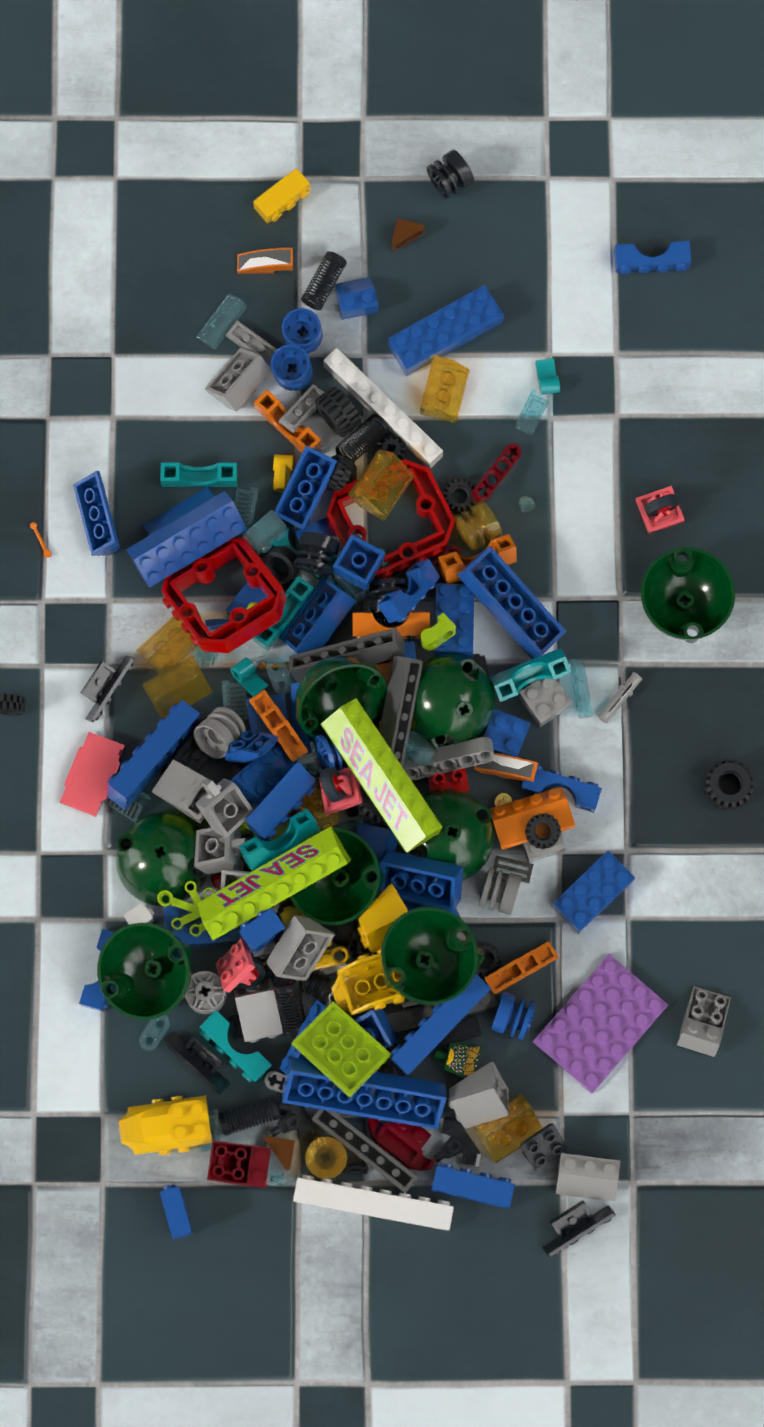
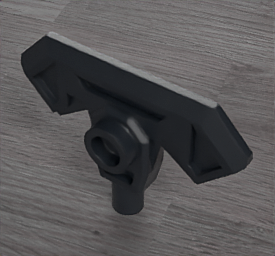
(295, 1119)
(458, 1143)

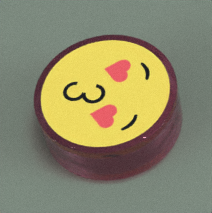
(502, 798)

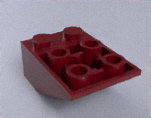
(239, 1164)

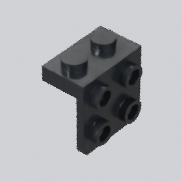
(543, 1146)

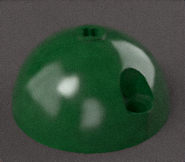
(703, 584)
(334, 684)
(443, 691)
(472, 838)
(148, 875)
(343, 901)
(427, 935)
(131, 959)

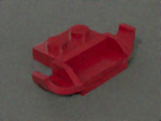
(402, 1143)

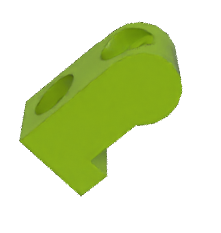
(438, 634)

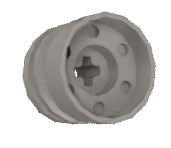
(218, 731)
(500, 890)
(216, 996)

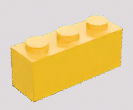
(282, 196)

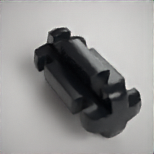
(236, 1026)
(356, 1168)

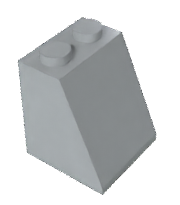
(258, 1011)
(480, 1097)

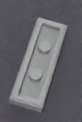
(251, 341)
(301, 409)

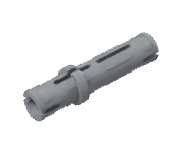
(634, 680)

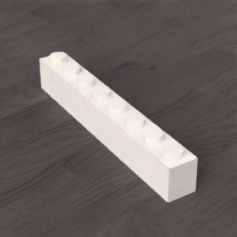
(378, 403)
(373, 1204)

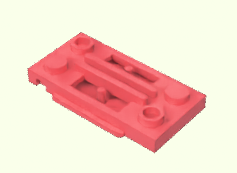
(90, 772)

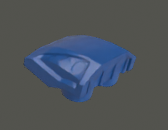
(250, 746)

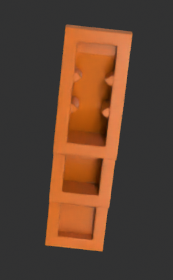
(278, 726)
(521, 968)

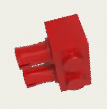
(449, 780)

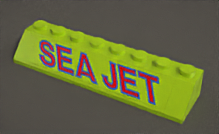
(381, 775)
(272, 882)

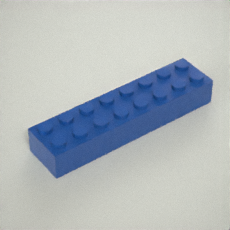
(380, 1097)

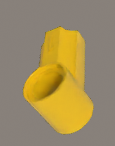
(283, 467)
(327, 959)

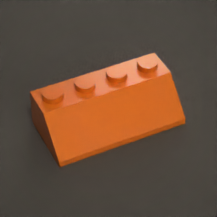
(511, 818)

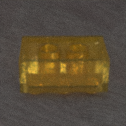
(444, 389)
(381, 484)
(166, 646)
(178, 683)
(506, 1134)

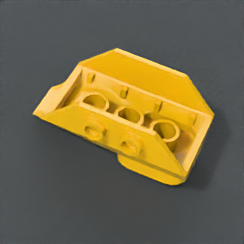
(363, 987)
(166, 1126)

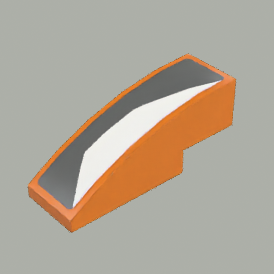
(265, 261)
(509, 768)

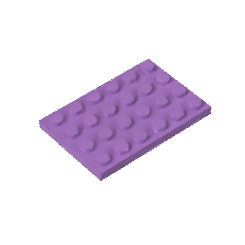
(600, 1023)

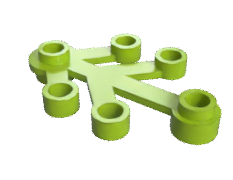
(195, 914)

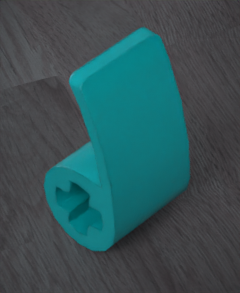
(547, 377)
(245, 674)

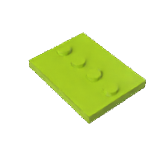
(341, 1049)

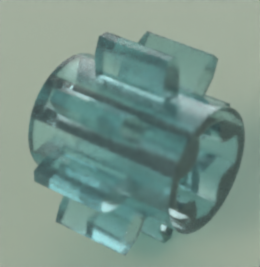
(204, 658)

